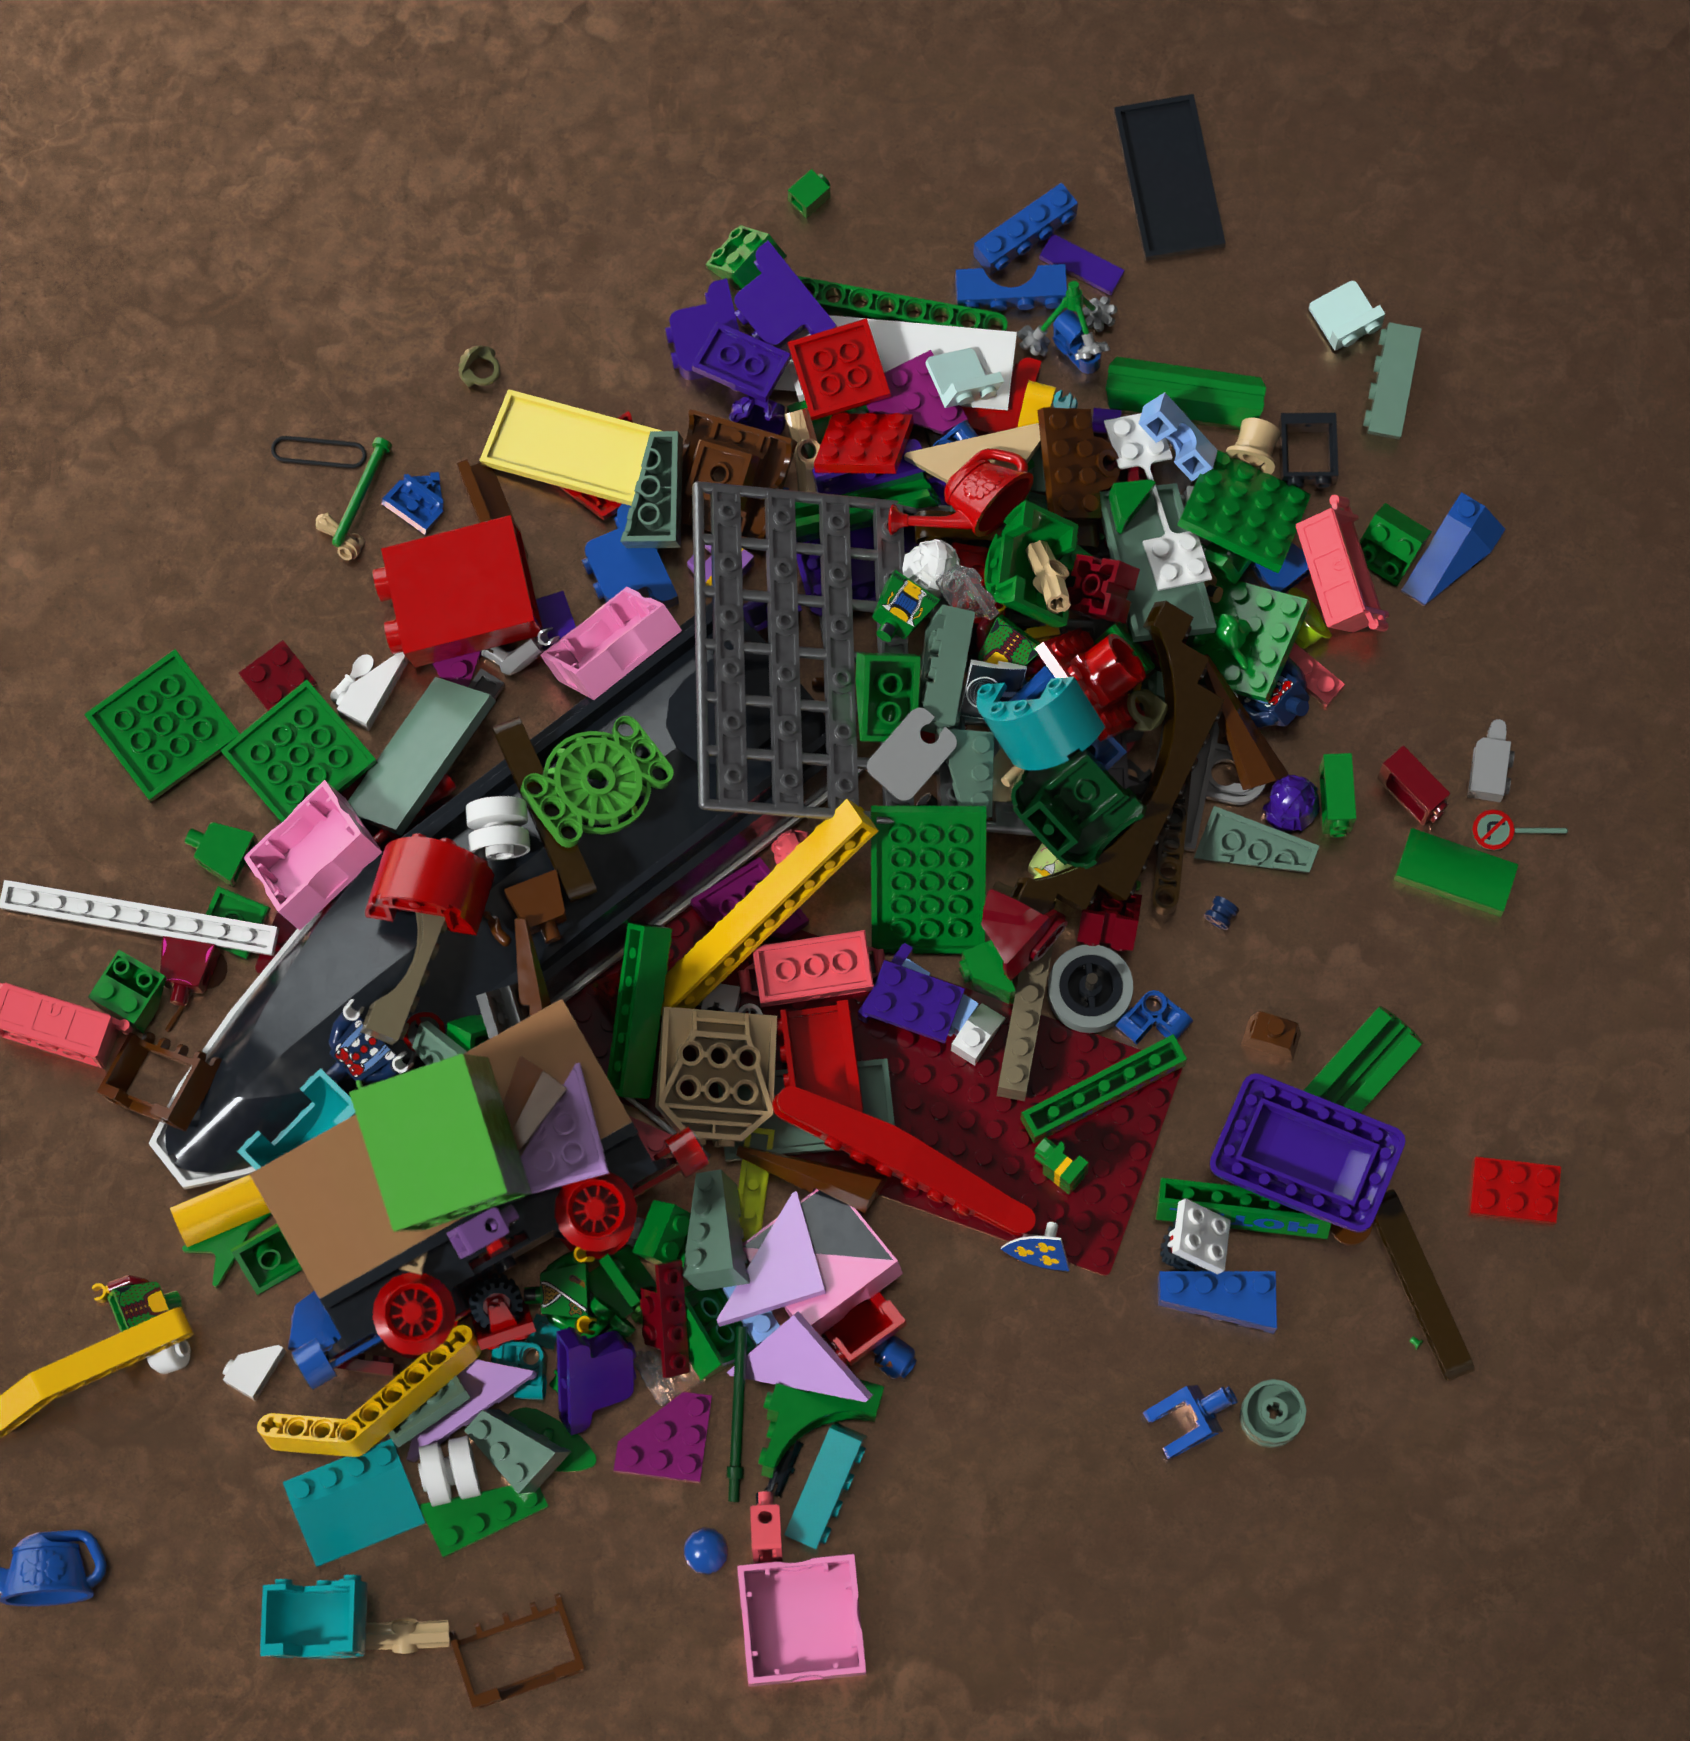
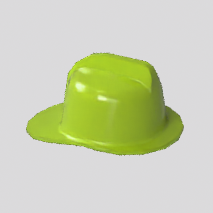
(1313, 625)

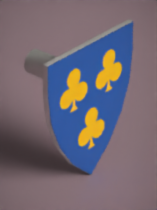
(1040, 1250)

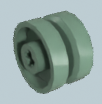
(1255, 1413)

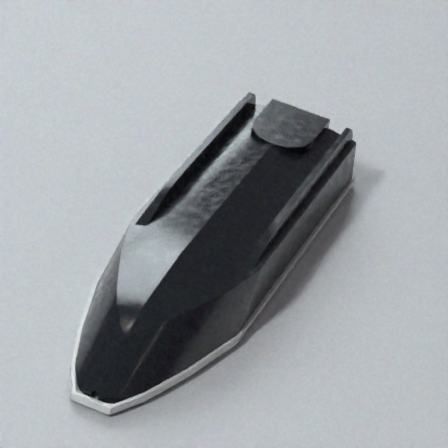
(640, 873)

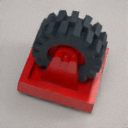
(499, 1312)

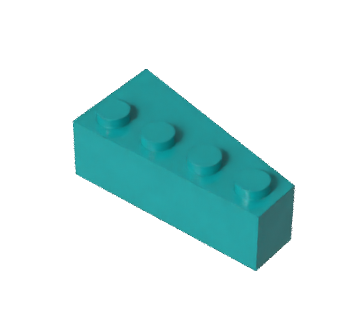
(825, 1486)

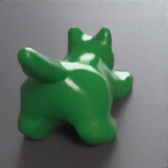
(1229, 634)

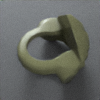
(472, 354)
(1154, 710)

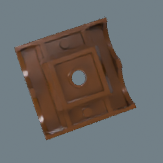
(749, 458)

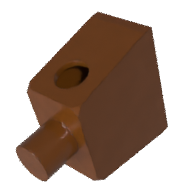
(540, 904)
(1272, 1035)

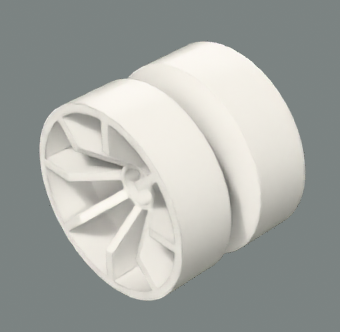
(498, 827)
(441, 1472)

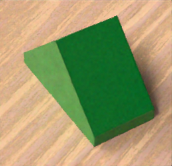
(1127, 500)

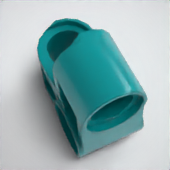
(514, 1354)

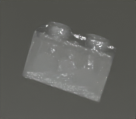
(963, 590)

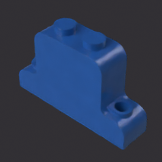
(623, 567)

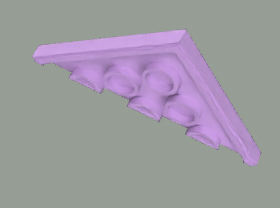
(567, 1142)
(781, 1270)
(804, 1361)
(486, 1385)

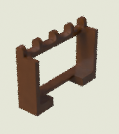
(189, 1095)
(500, 1694)

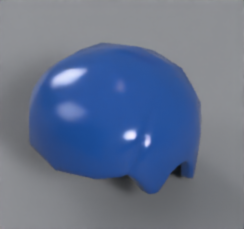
(705, 1550)

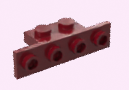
(666, 1318)

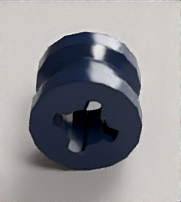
(1221, 912)

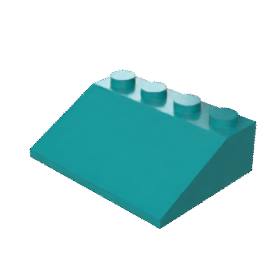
(354, 1503)

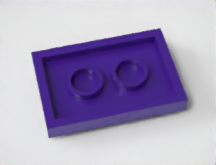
(741, 362)
(914, 1001)

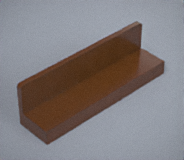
(484, 491)

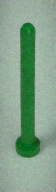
(380, 447)

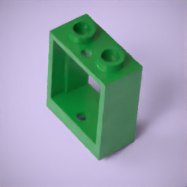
(1337, 794)

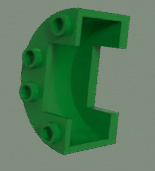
(1007, 569)

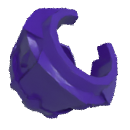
(758, 414)
(1292, 803)

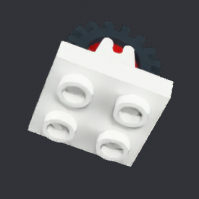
(1196, 1239)

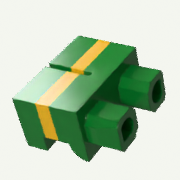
(1059, 1167)

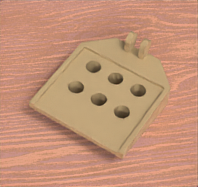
(728, 1117)

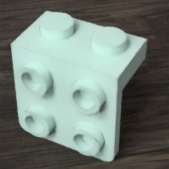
(1346, 315)
(961, 378)

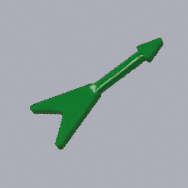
(221, 1247)

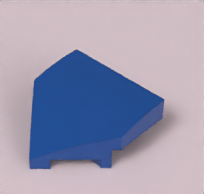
(417, 500)
(311, 1322)

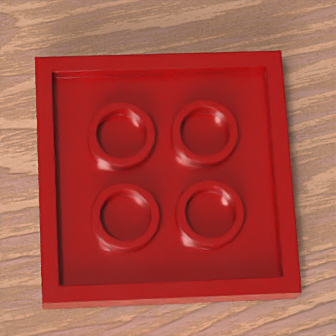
(839, 369)
(864, 443)

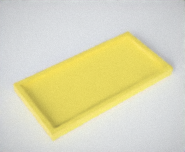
(567, 447)

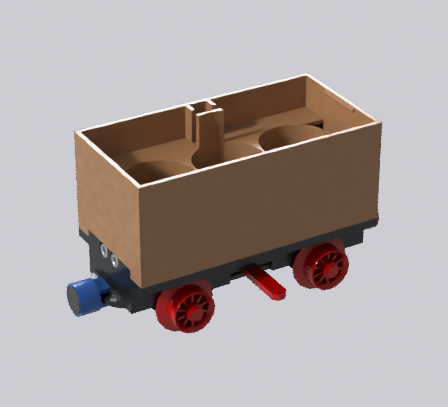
(345, 1243)

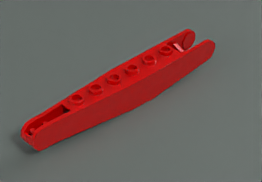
(903, 1157)

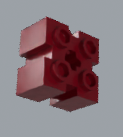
(1102, 588)
(1110, 922)

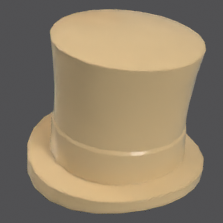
(1256, 444)

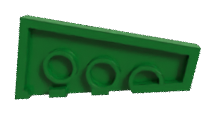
(476, 1518)

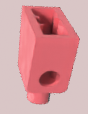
(766, 1537)

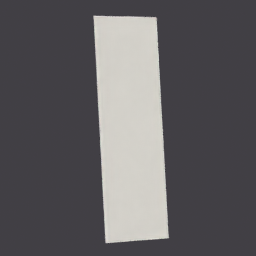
(903, 341)

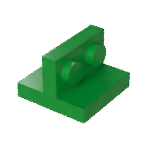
(620, 1281)

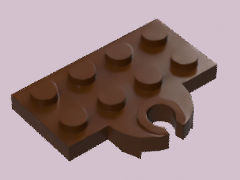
(1074, 463)

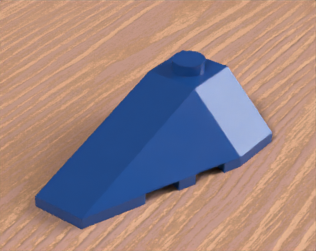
(1459, 543)

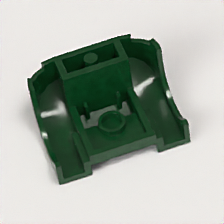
(1075, 807)

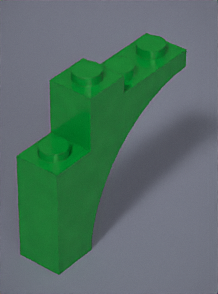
(800, 1412)

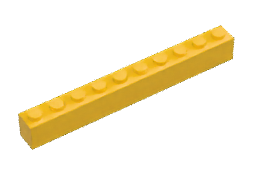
(767, 906)

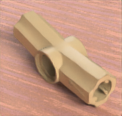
(802, 431)
(1049, 576)
(407, 1635)

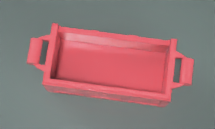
(1340, 569)
(812, 969)
(58, 1025)

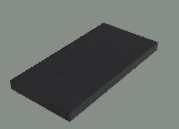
(1169, 177)

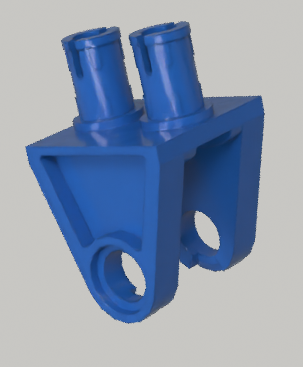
(1205, 1410)

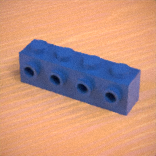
(1025, 229)

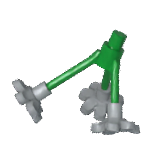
(1097, 314)

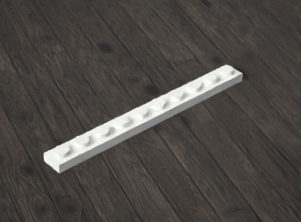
(138, 917)

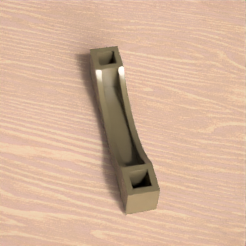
(388, 1014)
(1023, 1029)

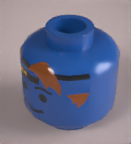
(895, 1357)

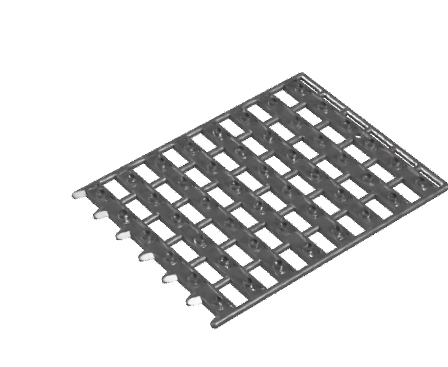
(784, 653)

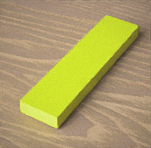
(753, 1190)

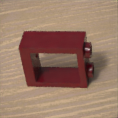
(1414, 786)

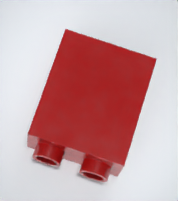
(458, 592)

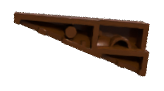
(1251, 753)
(530, 977)
(530, 1100)
(846, 1184)

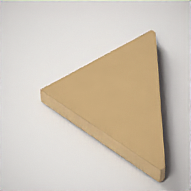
(948, 458)

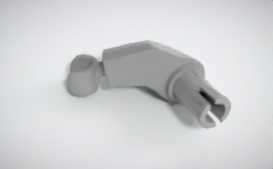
(520, 658)

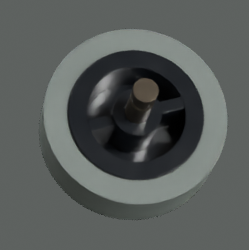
(1090, 988)

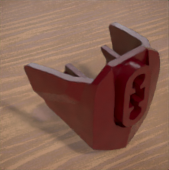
(1019, 931)

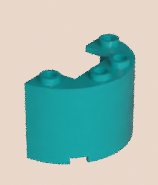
(1041, 730)
(328, 1108)
(314, 1620)

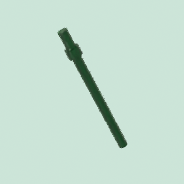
(735, 1471)

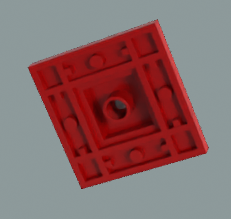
(1101, 671)

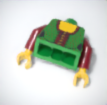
(1006, 642)
(136, 1300)

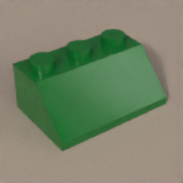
(709, 1346)

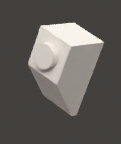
(977, 1033)
(253, 1370)

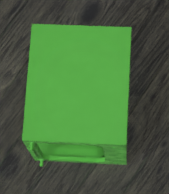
(440, 1143)

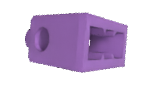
(473, 1234)

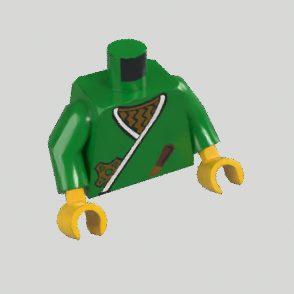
(565, 1292)

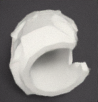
(928, 563)

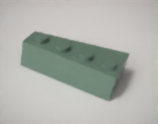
(1393, 380)
(657, 500)
(944, 665)
(714, 1235)

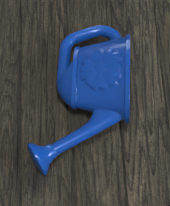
(50, 1570)

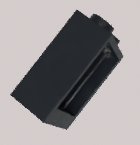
(1304, 424)

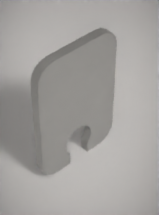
(906, 760)

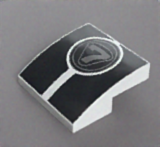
(984, 673)

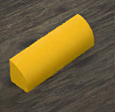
(219, 1210)

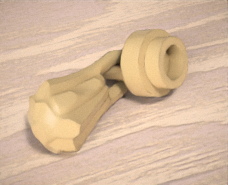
(350, 548)

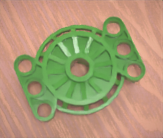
(599, 758)

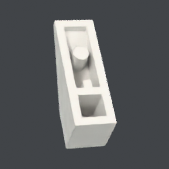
(369, 693)

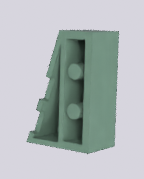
(515, 1450)

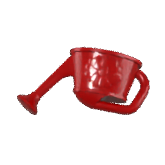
(978, 493)

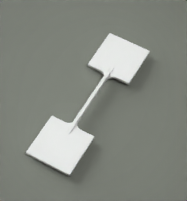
(1174, 557)

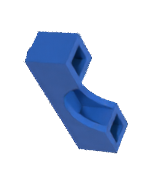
(978, 291)

